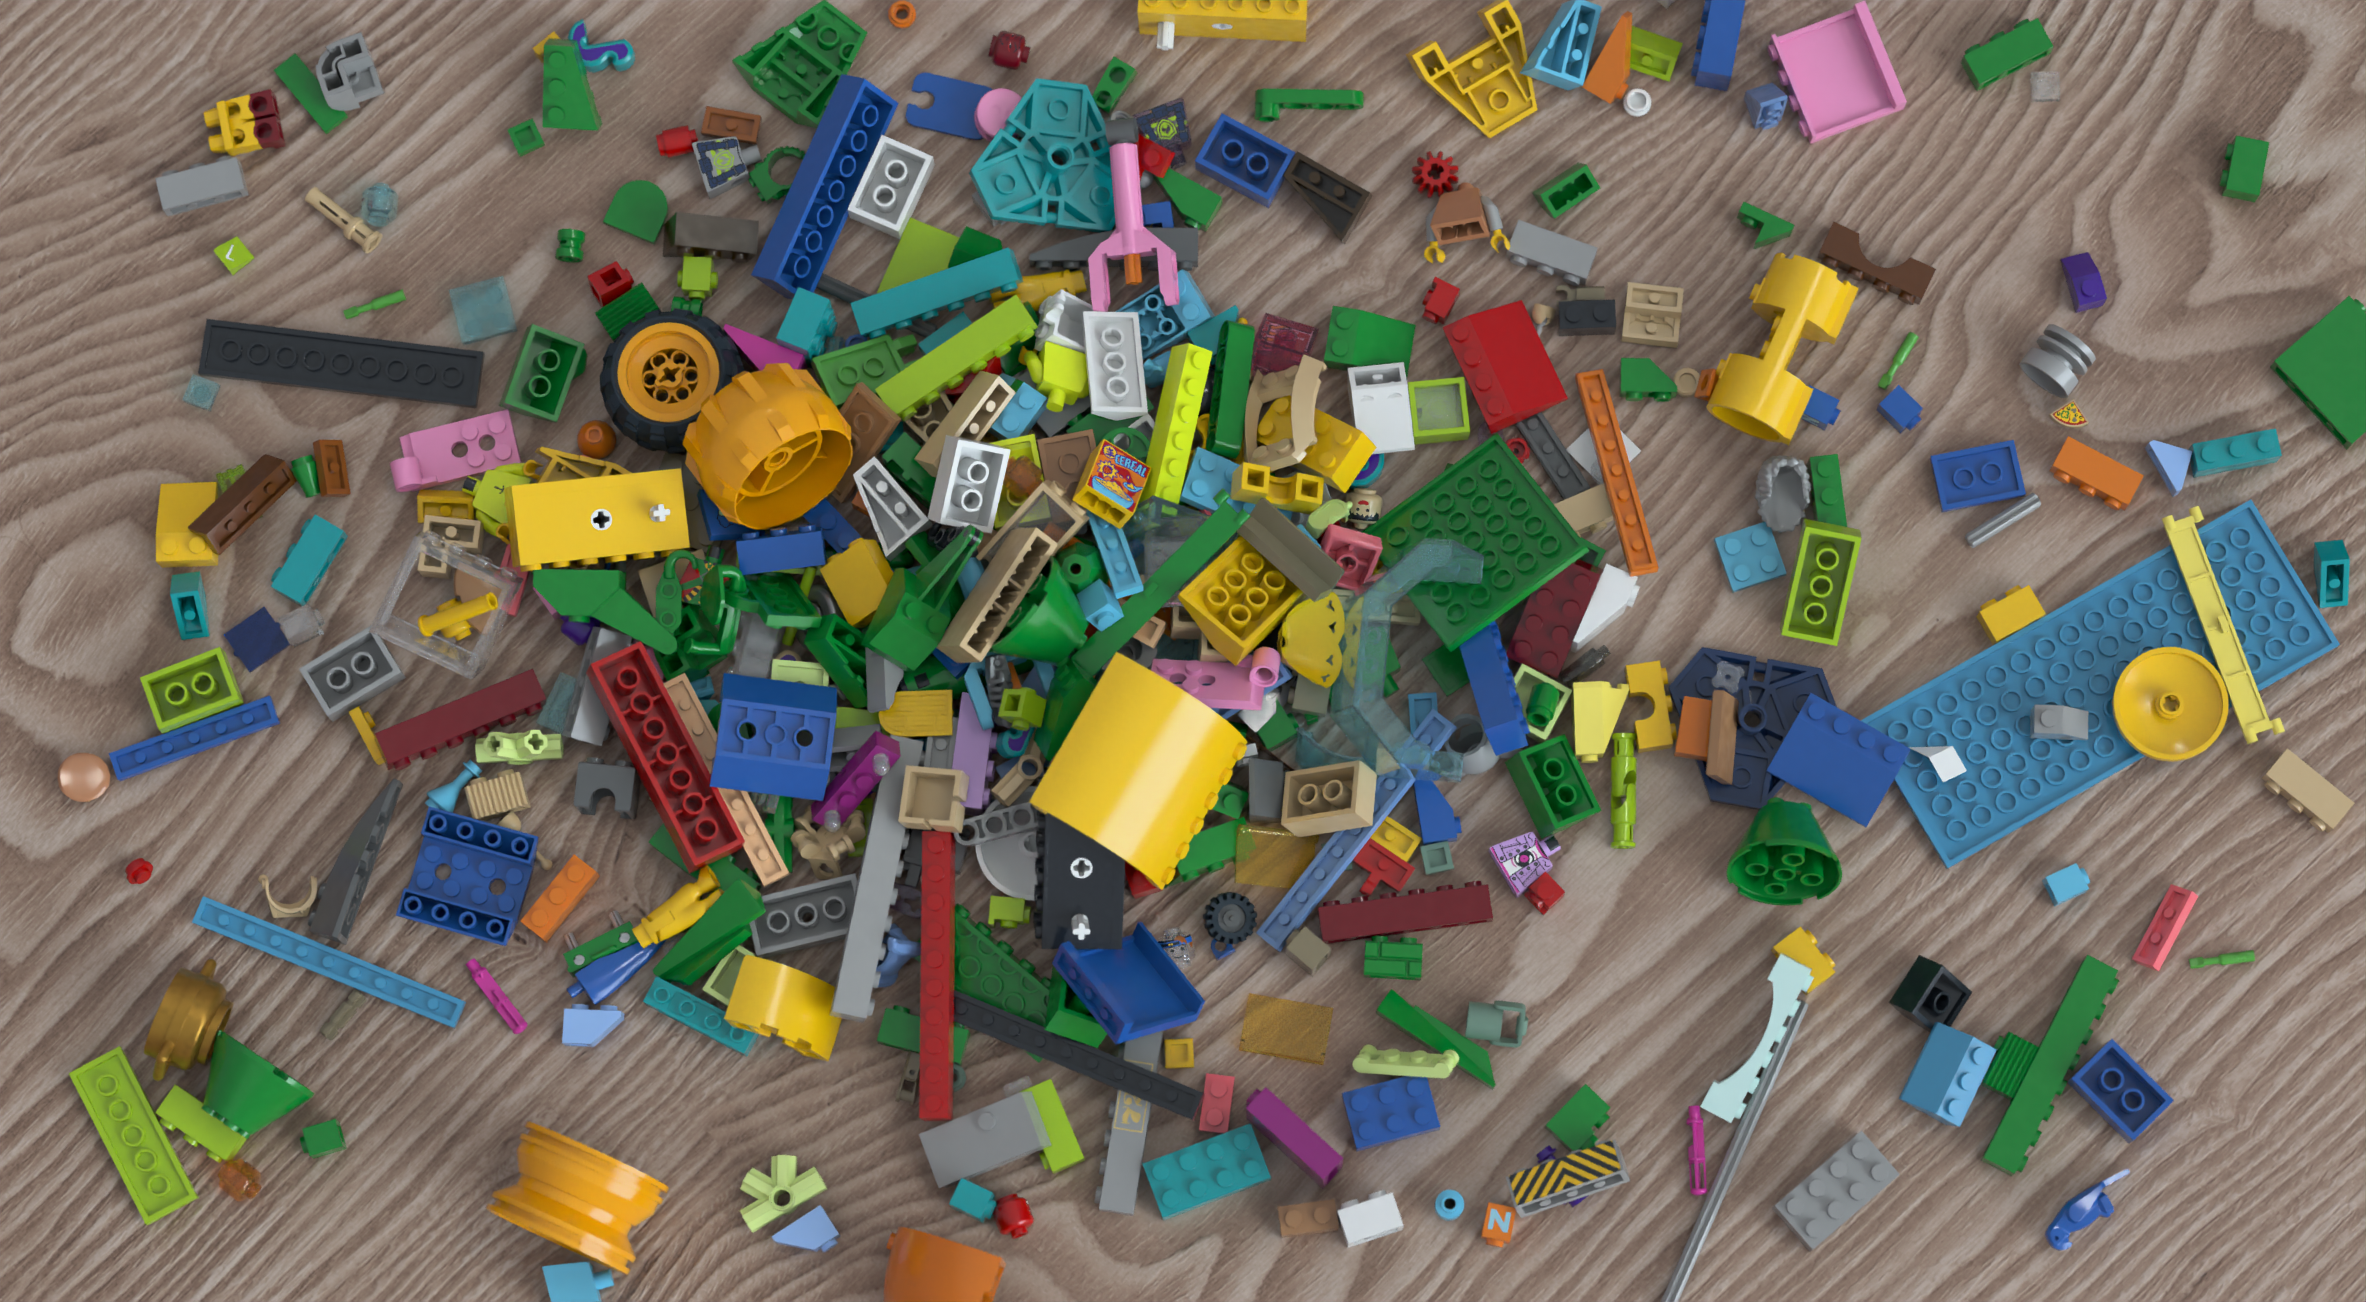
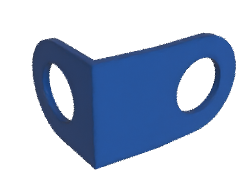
(1221, 954)

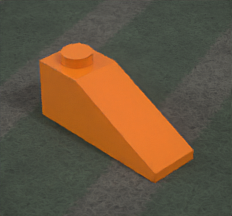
(1612, 67)

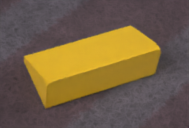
(445, 504)

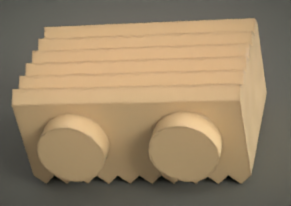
(497, 796)

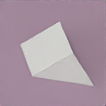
(1944, 760)

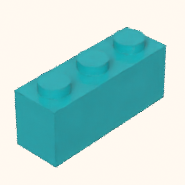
(2235, 453)
(308, 560)

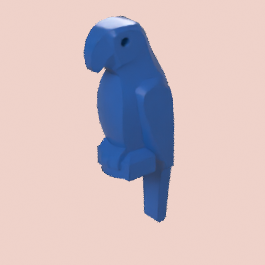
(2080, 1213)

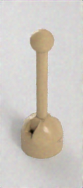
(512, 822)

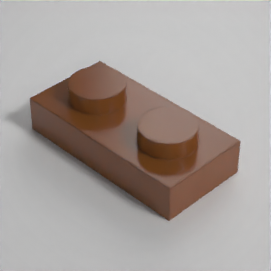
(728, 123)
(331, 468)

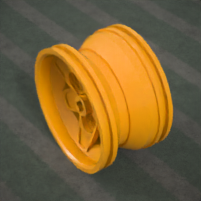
(577, 1197)

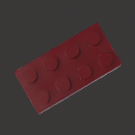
(1554, 618)

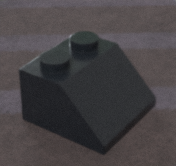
(1930, 994)

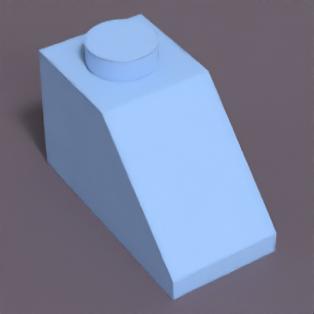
(810, 1232)

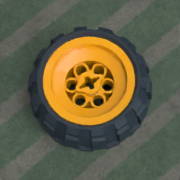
(635, 358)

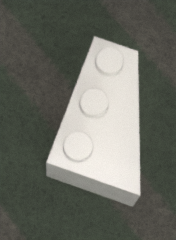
(889, 507)

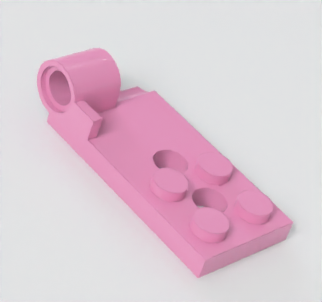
(430, 456)
(1231, 685)

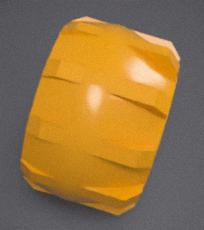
(768, 446)

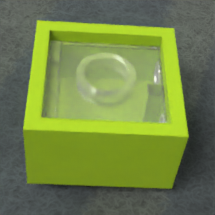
(1439, 410)

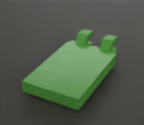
(865, 362)

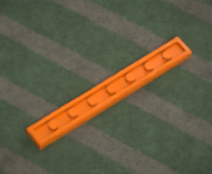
(1616, 473)

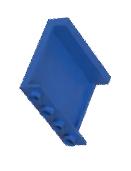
(1130, 988)

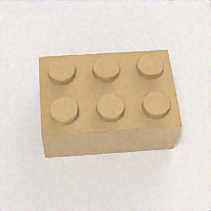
(1328, 798)

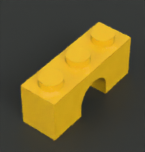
(1296, 493)
(1648, 681)

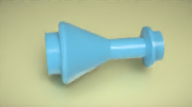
(447, 795)

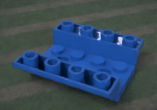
(773, 758)
(477, 857)

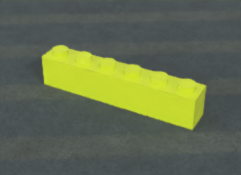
(1176, 421)

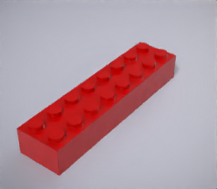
(665, 756)

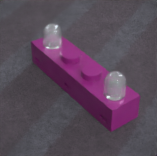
(855, 781)

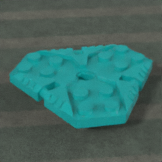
(1021, 177)

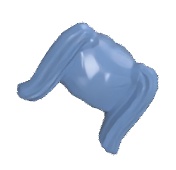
(897, 953)

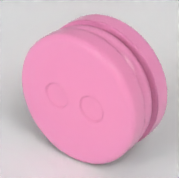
(994, 110)

